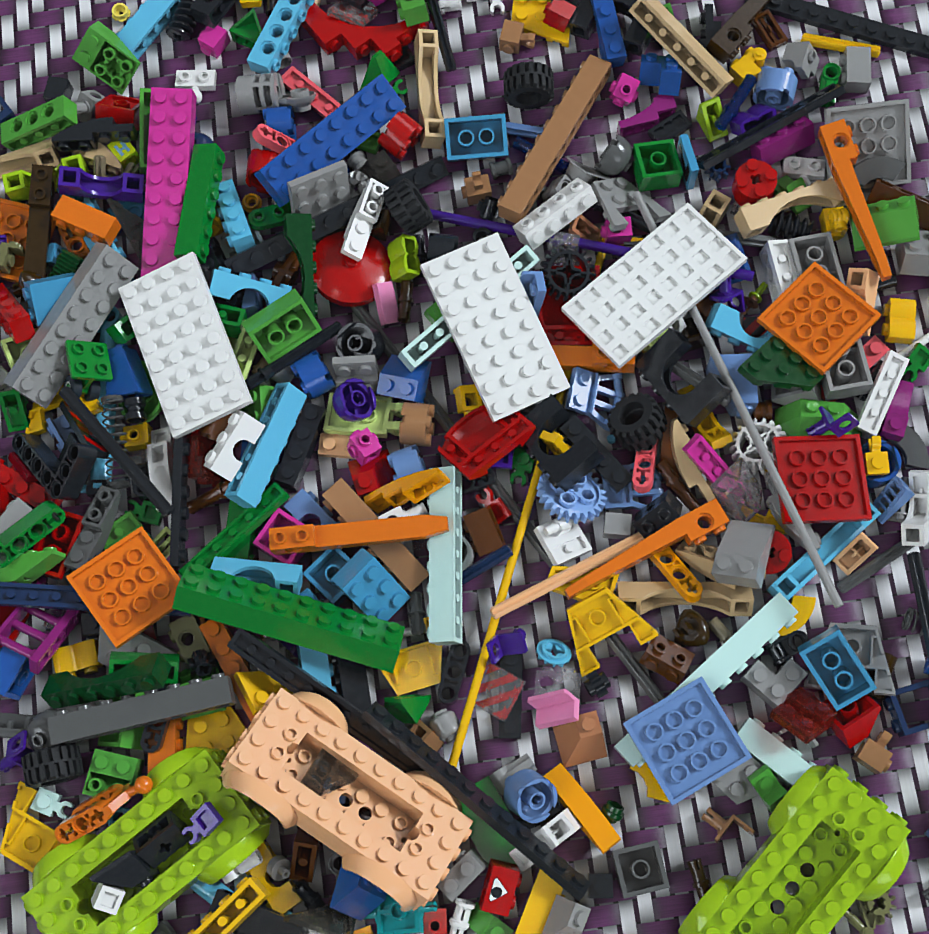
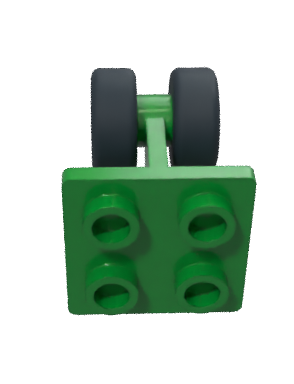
(87, 366)

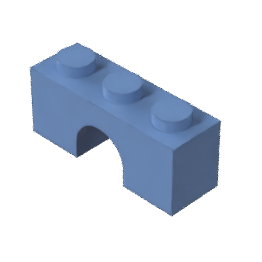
(305, 507)

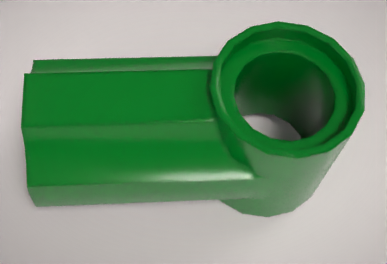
(831, 69)

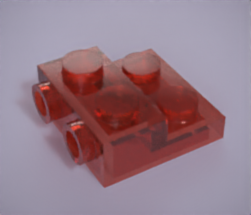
(199, 448)
(804, 715)

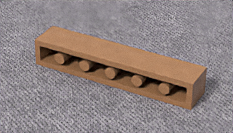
(394, 555)

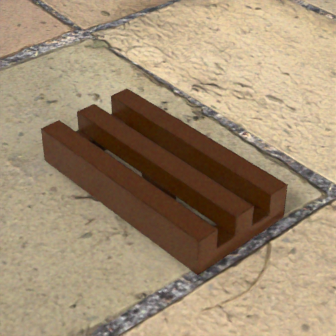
(766, 29)

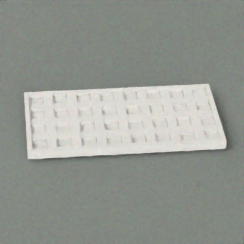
(653, 285)
(494, 327)
(185, 345)

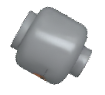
(445, 725)

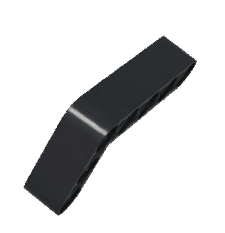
(60, 479)

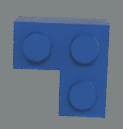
(660, 72)

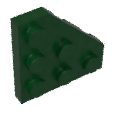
(779, 366)

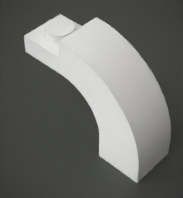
(916, 525)

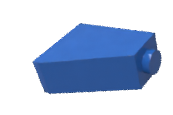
(128, 373)

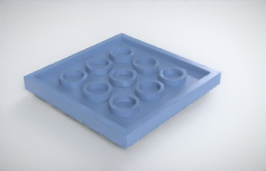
(687, 740)

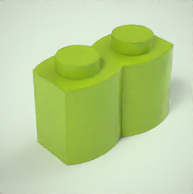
(403, 258)

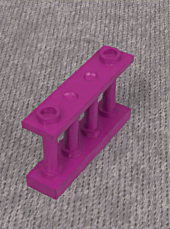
(49, 642)

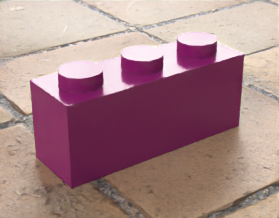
(784, 141)

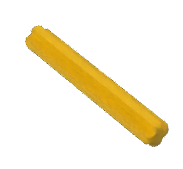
(837, 44)

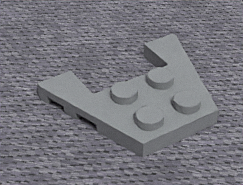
(617, 198)
(869, 649)

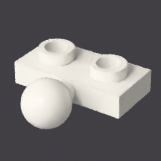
(197, 80)
(802, 167)

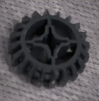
(559, 273)

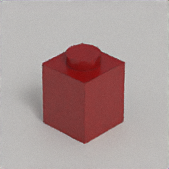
(558, 14)

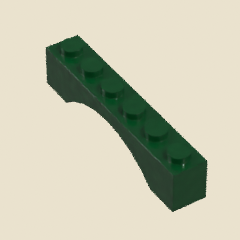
(298, 233)
(141, 675)

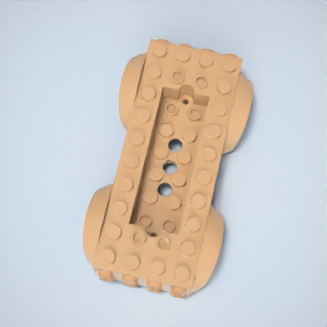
(412, 819)

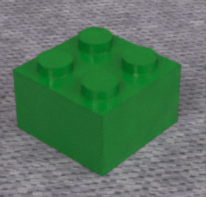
(656, 165)

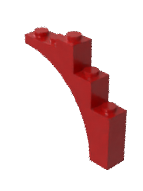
(359, 40)

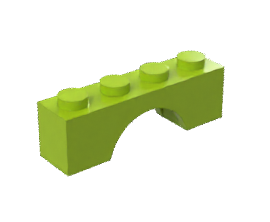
(18, 182)

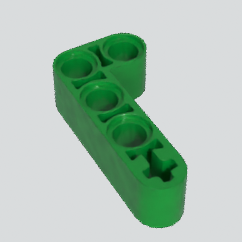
(21, 530)

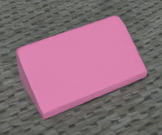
(386, 302)

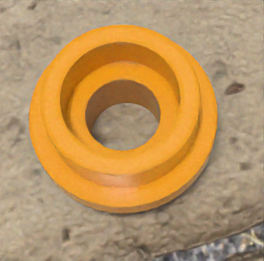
(249, 198)

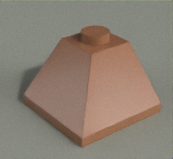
(580, 740)

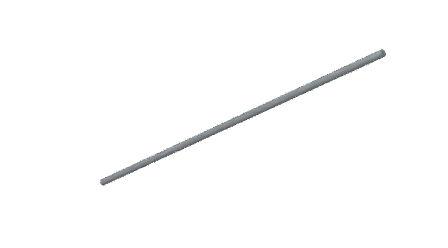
(757, 440)

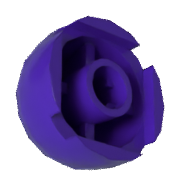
(354, 400)

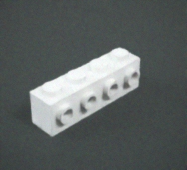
(555, 213)

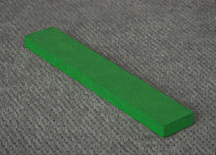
(240, 527)

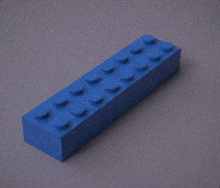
(332, 137)

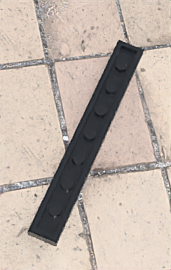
(770, 126)

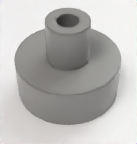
(279, 868)

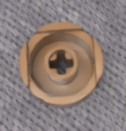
(417, 424)

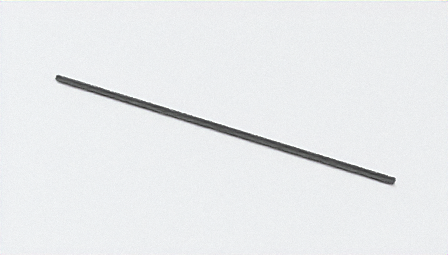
(499, 491)

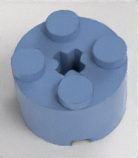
(775, 87)
(406, 461)
(529, 795)

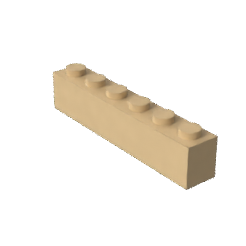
(682, 46)

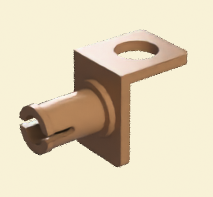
(723, 825)

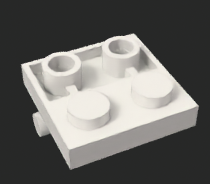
(562, 540)

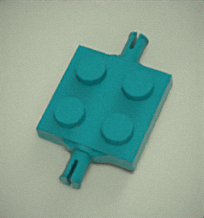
(394, 921)

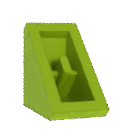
(707, 115)

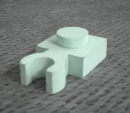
(49, 802)

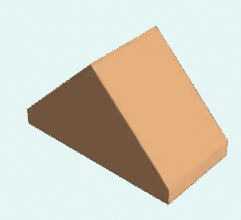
(855, 553)

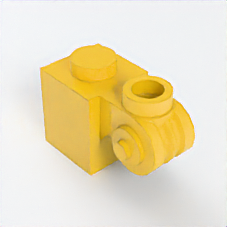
(750, 63)
(834, 220)

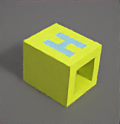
(124, 152)

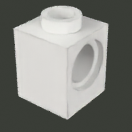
(107, 898)

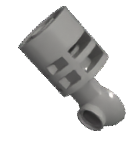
(268, 91)

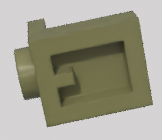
(7, 253)

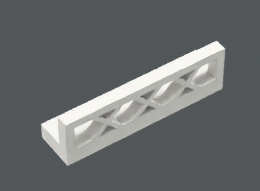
(778, 266)
(881, 394)

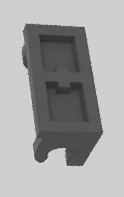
(13, 724)

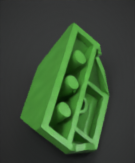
(804, 413)

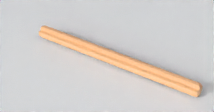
(564, 576)

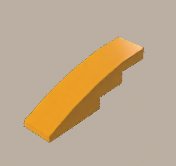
(407, 488)
(583, 808)

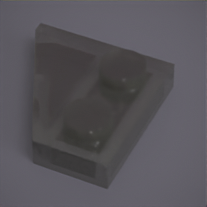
(327, 774)

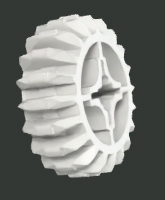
(767, 432)

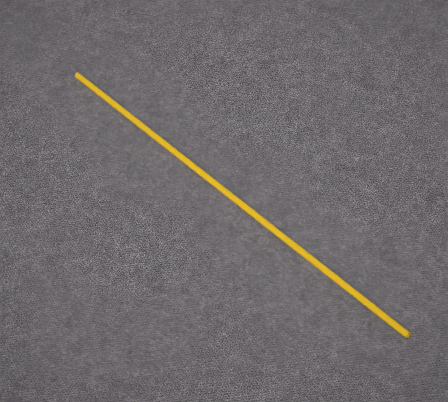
(507, 576)

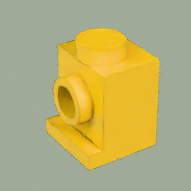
(469, 393)
(141, 440)

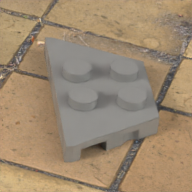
(140, 643)
(736, 784)

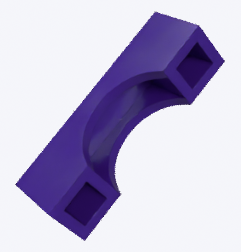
(77, 182)

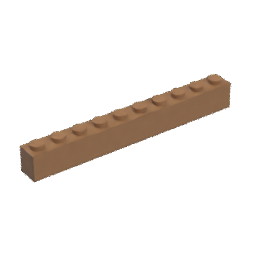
(554, 140)

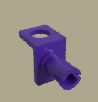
(727, 293)
(827, 423)
(507, 644)
(15, 752)

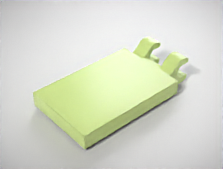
(379, 422)

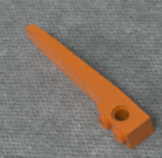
(840, 164)
(588, 358)
(682, 528)
(354, 534)

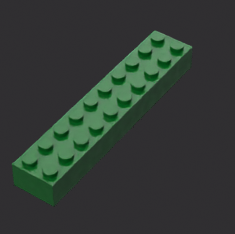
(289, 617)

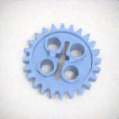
(580, 502)

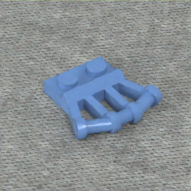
(583, 393)
(624, 498)

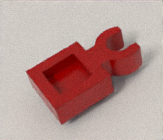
(498, 507)

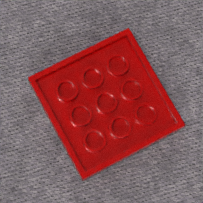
(823, 477)

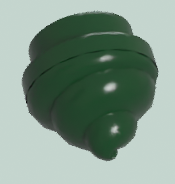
(613, 811)

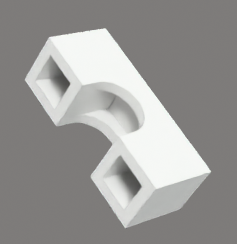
(221, 458)

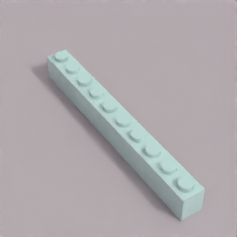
(730, 657)

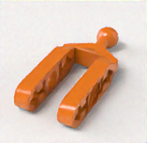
(99, 809)

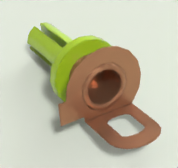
(755, 297)

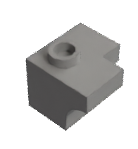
(801, 58)

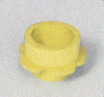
(120, 8)

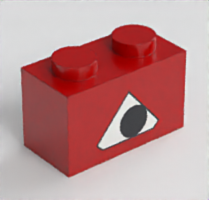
(499, 887)

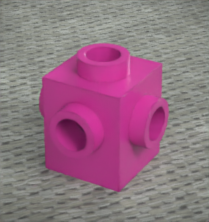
(624, 90)
(363, 446)

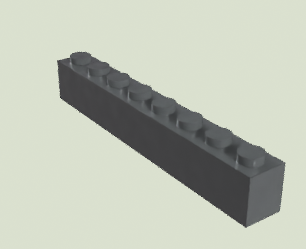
(141, 710)

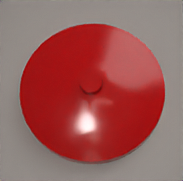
(343, 278)

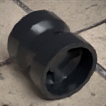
(135, 408)

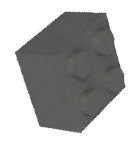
(640, 869)

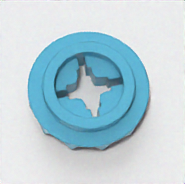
(560, 649)

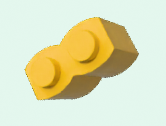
(899, 320)
(77, 658)

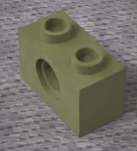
(181, 630)

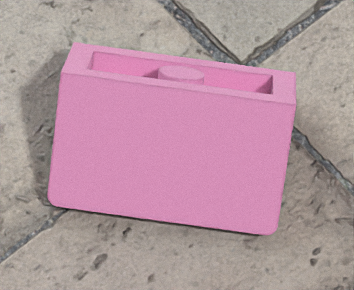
(555, 708)

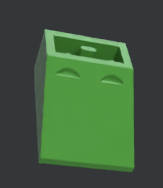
(106, 57)

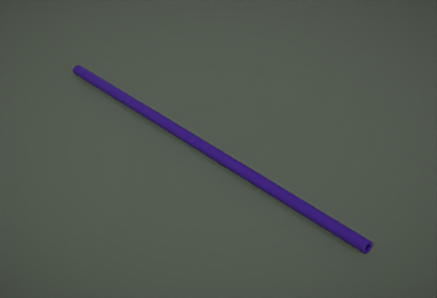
(586, 244)

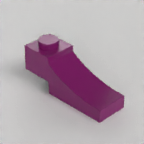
(660, 109)
(897, 417)

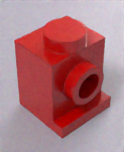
(439, 916)

